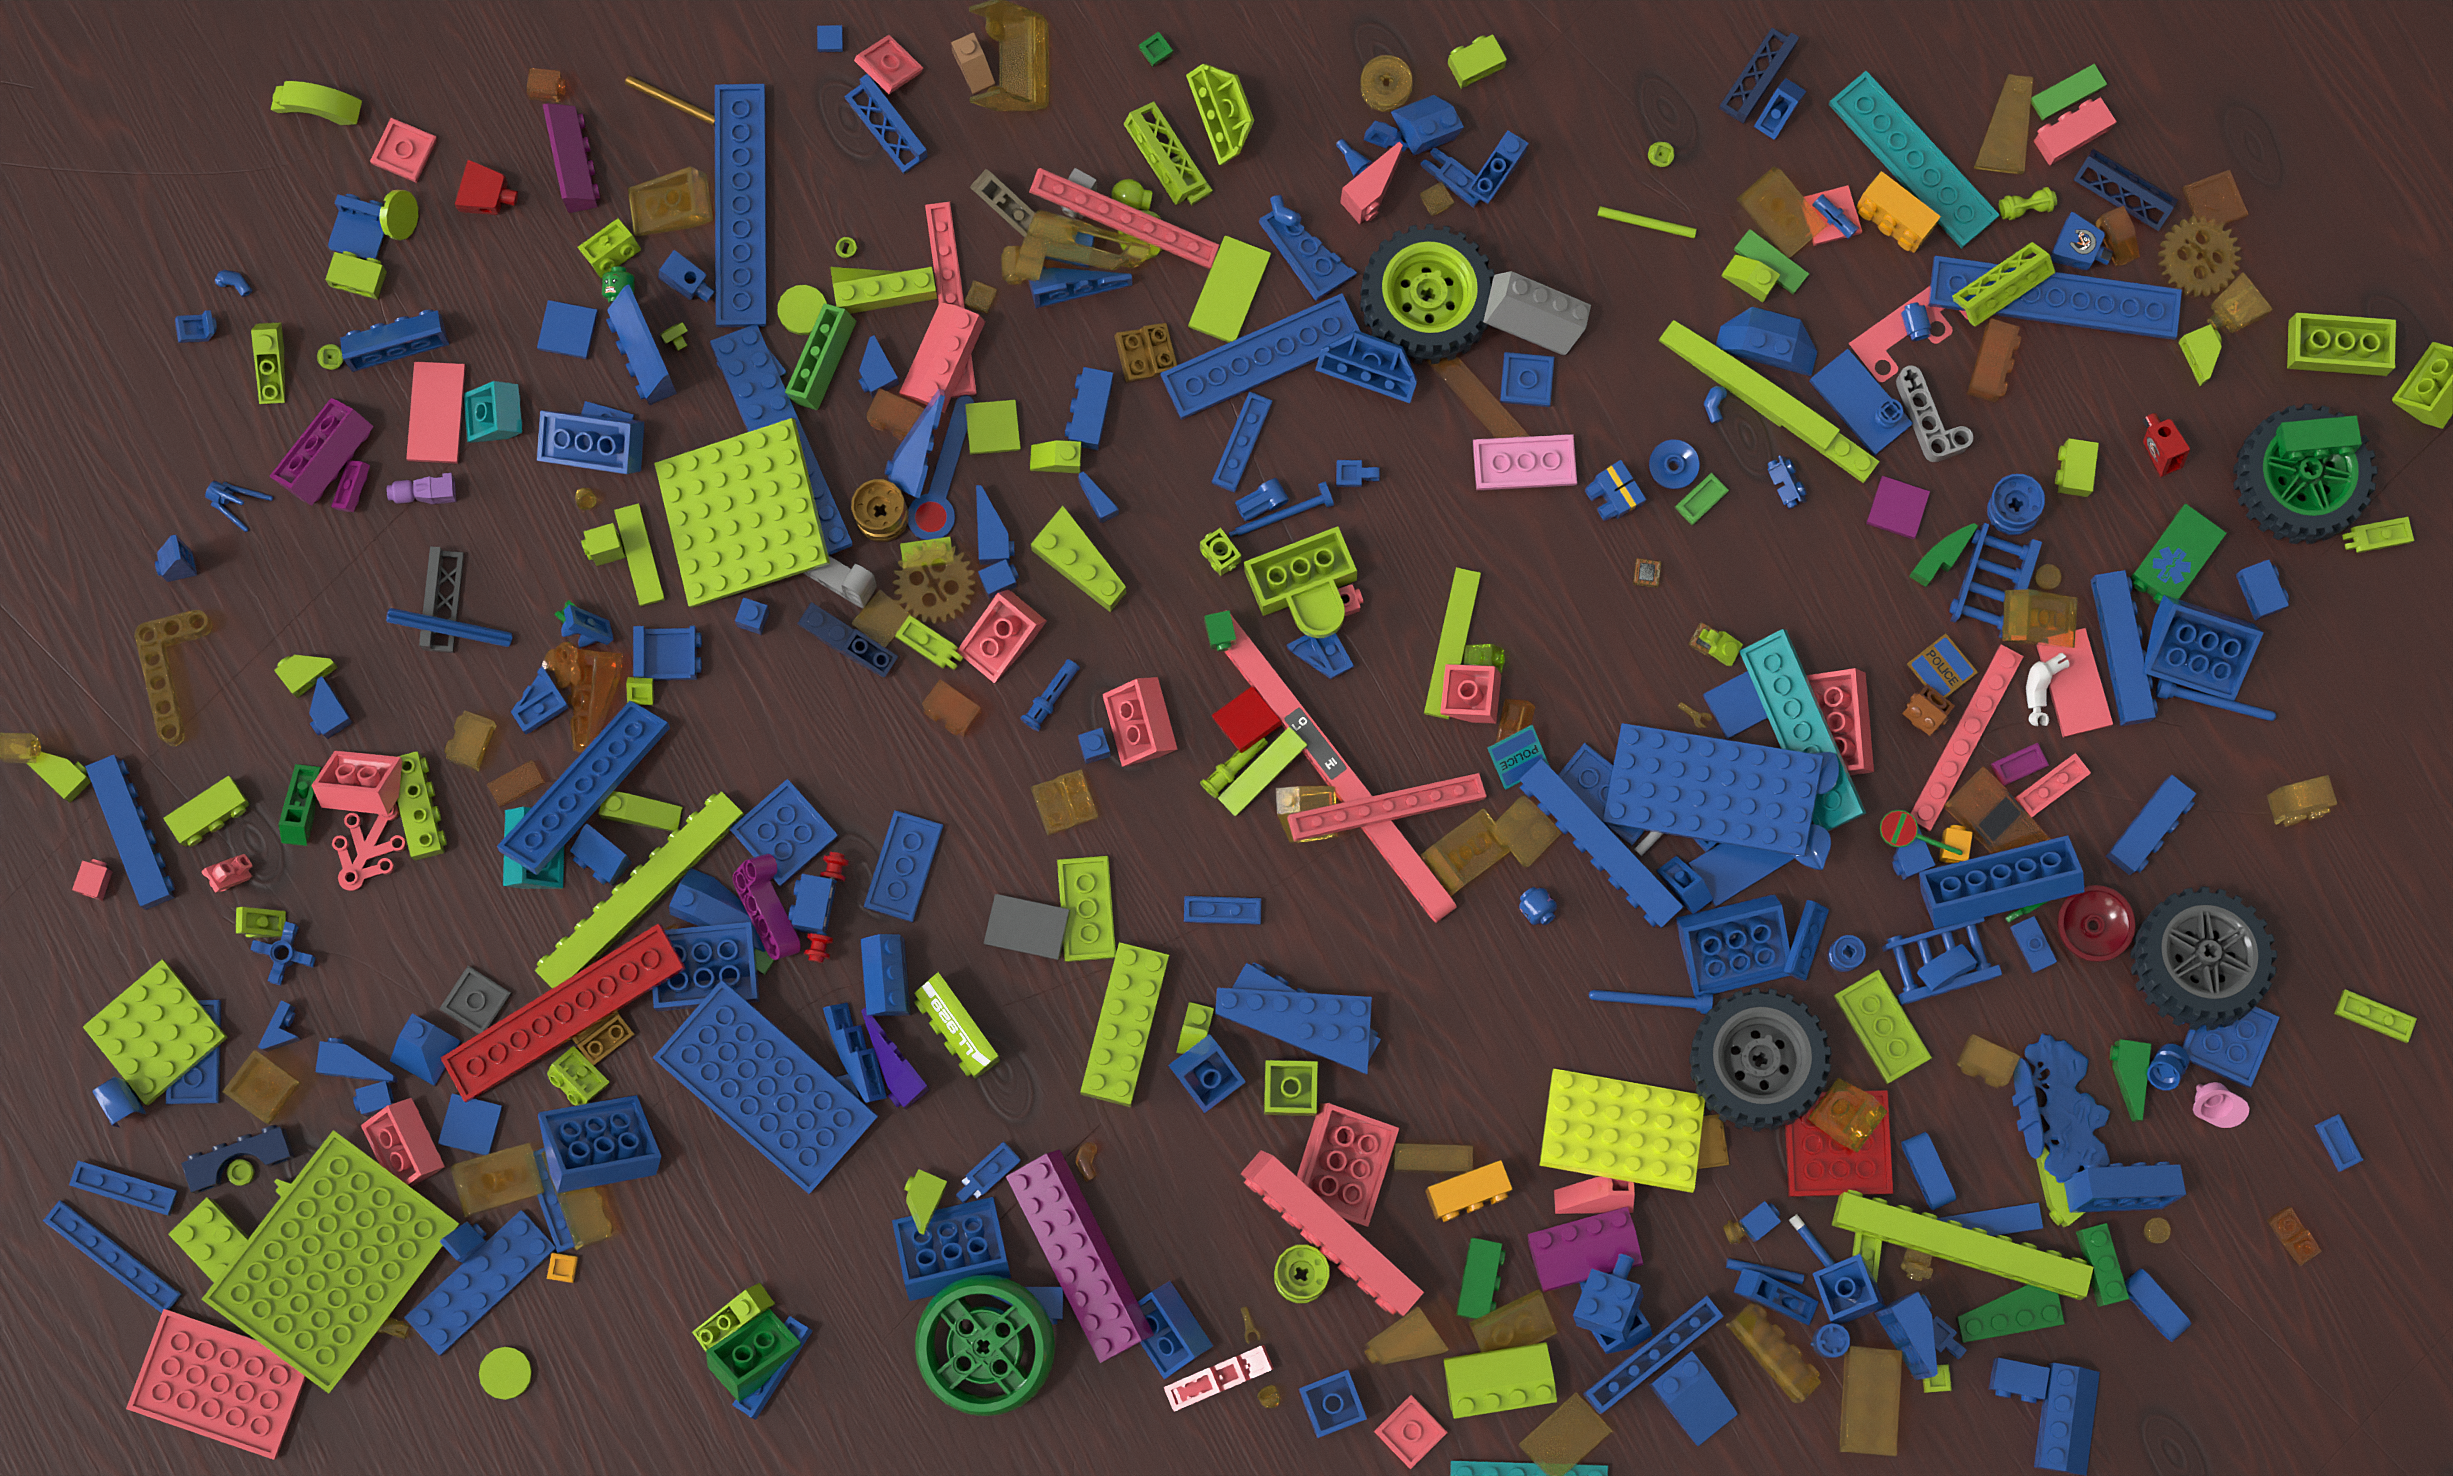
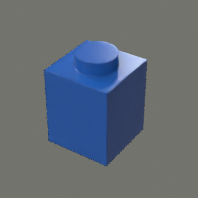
(998, 578)
(752, 616)
(1094, 745)
(373, 1098)
(1760, 1220)

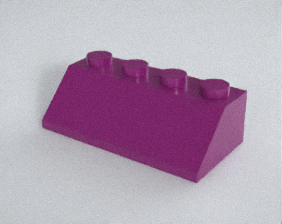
(571, 157)
(321, 451)
(1570, 1251)

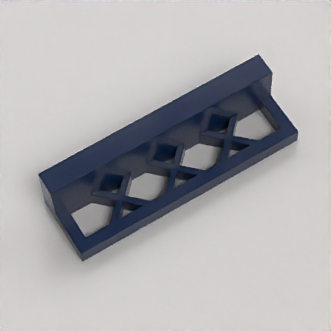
(1767, 75)
(2126, 180)

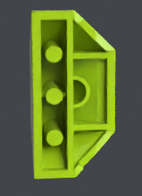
(1222, 109)

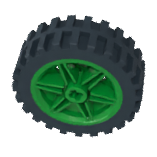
(2278, 505)

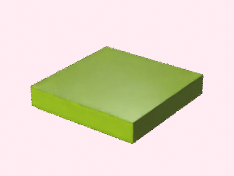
(992, 427)

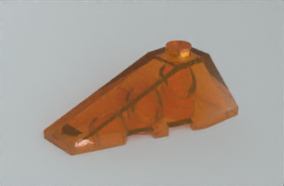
(593, 694)

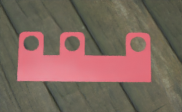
(1874, 342)

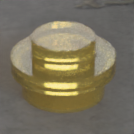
(2048, 576)
(2157, 1230)
(1733, 1232)

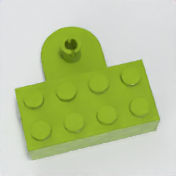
(1305, 581)

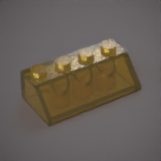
(1774, 1353)

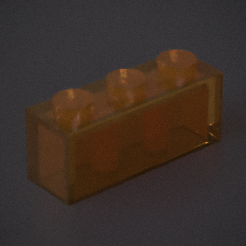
(1994, 360)

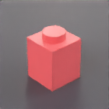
(92, 879)

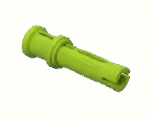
(1226, 772)

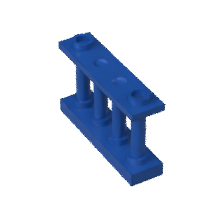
(2020, 577)
(1911, 990)

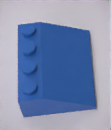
(640, 348)
(2200, 648)
(1734, 945)
(709, 957)
(598, 1144)
(956, 1245)
(1911, 1331)

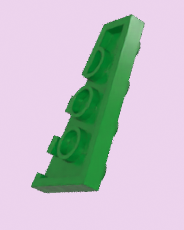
(2013, 1313)

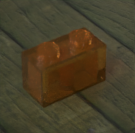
(893, 414)
(951, 708)

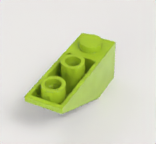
(269, 362)
(733, 1316)

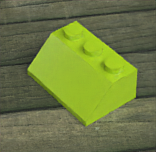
(2429, 387)

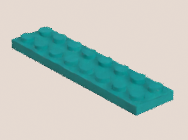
(1913, 158)
(1799, 720)

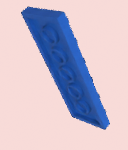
(480, 1283)

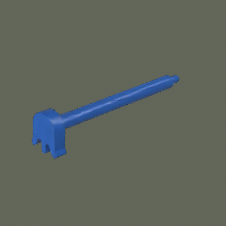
(1325, 497)

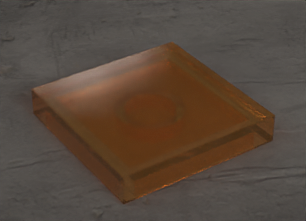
(2216, 198)

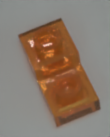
(2293, 1235)

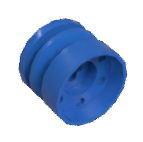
(2024, 494)

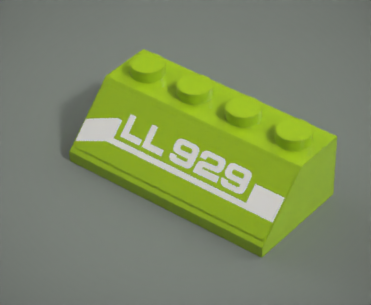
(956, 1026)

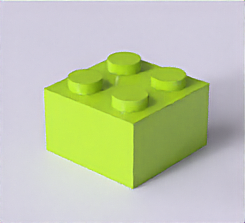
(1290, 1088)

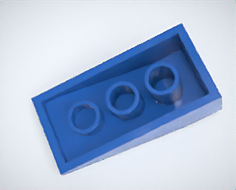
(591, 441)

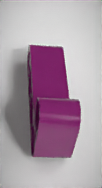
(764, 906)

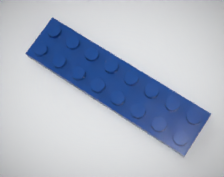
(1257, 357)
(583, 787)

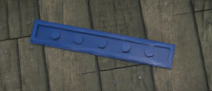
(112, 1257)

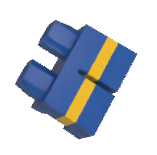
(1617, 489)

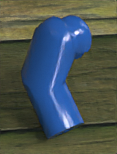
(1712, 402)

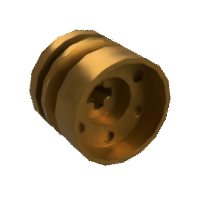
(880, 497)

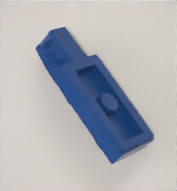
(988, 1172)

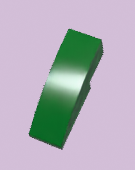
(1942, 555)

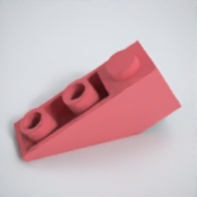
(1595, 1196)

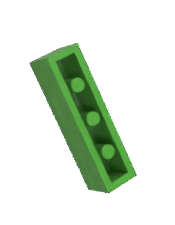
(820, 356)

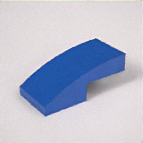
(1946, 967)

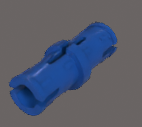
(1835, 216)

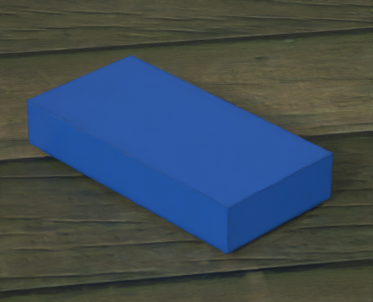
(2338, 1142)

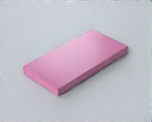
(1524, 462)

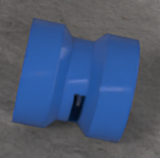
(1885, 417)

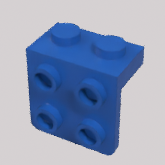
(357, 227)

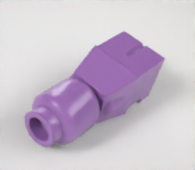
(425, 490)

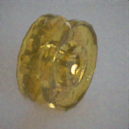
(1386, 69)

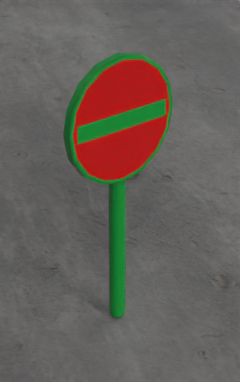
(1900, 829)

